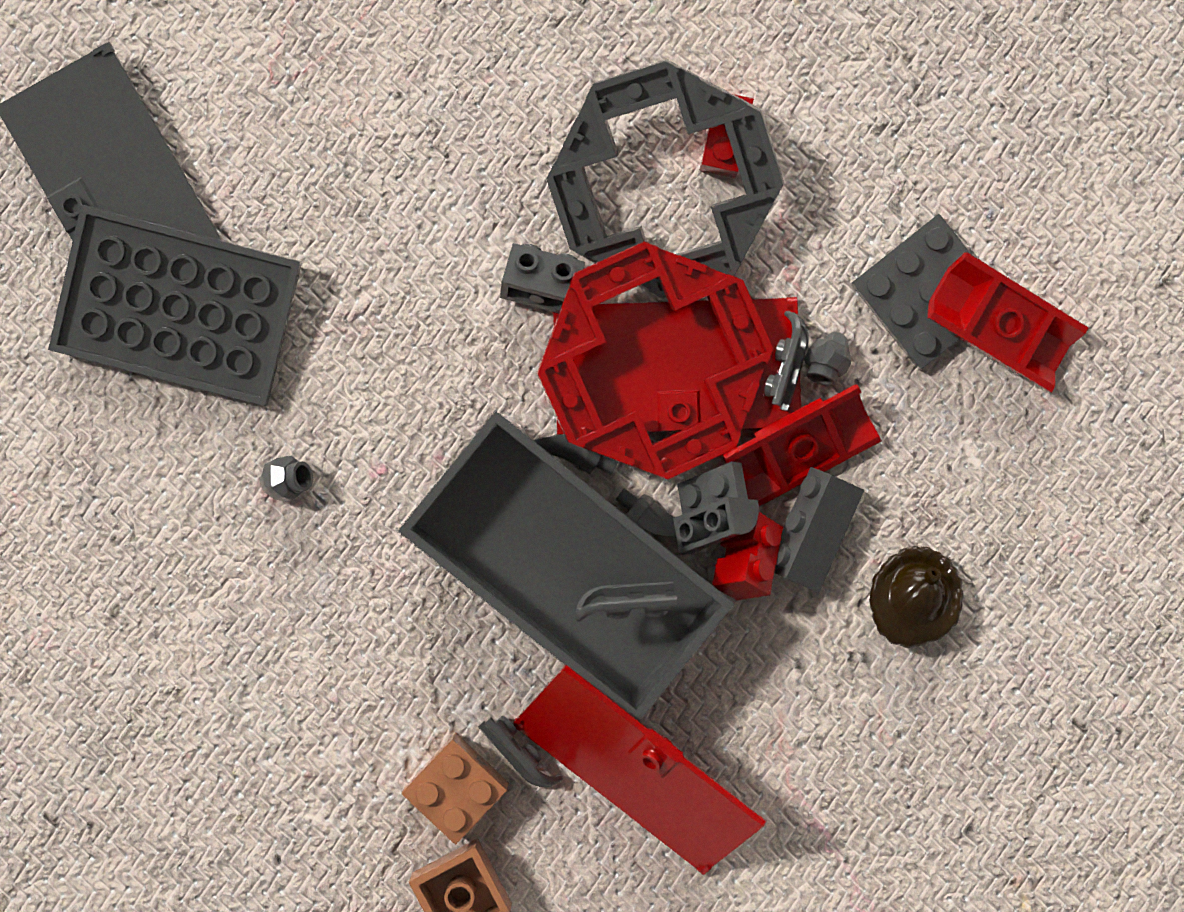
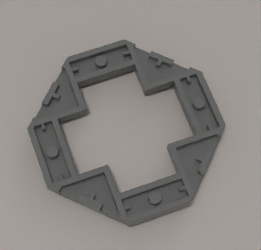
(702, 108)

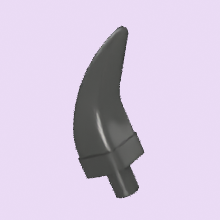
(583, 458)
(647, 514)

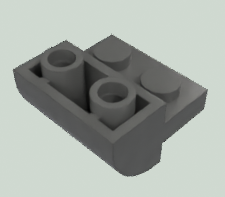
(714, 509)

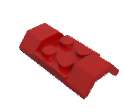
(1003, 320)
(812, 436)

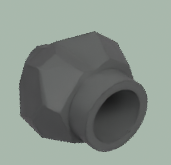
(828, 359)
(286, 478)

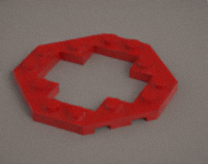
(579, 331)

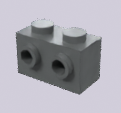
(538, 277)

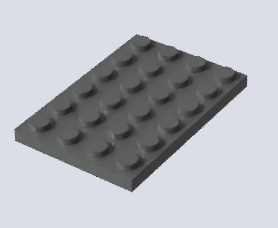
(174, 305)

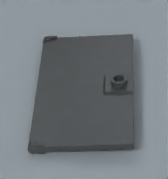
(101, 147)

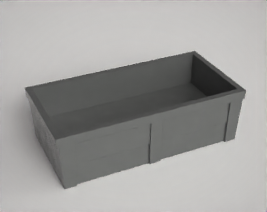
(539, 540)

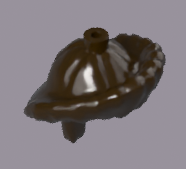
(916, 597)

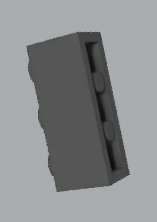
(816, 528)

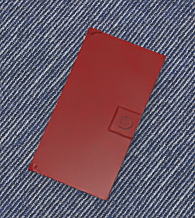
(661, 356)
(637, 771)

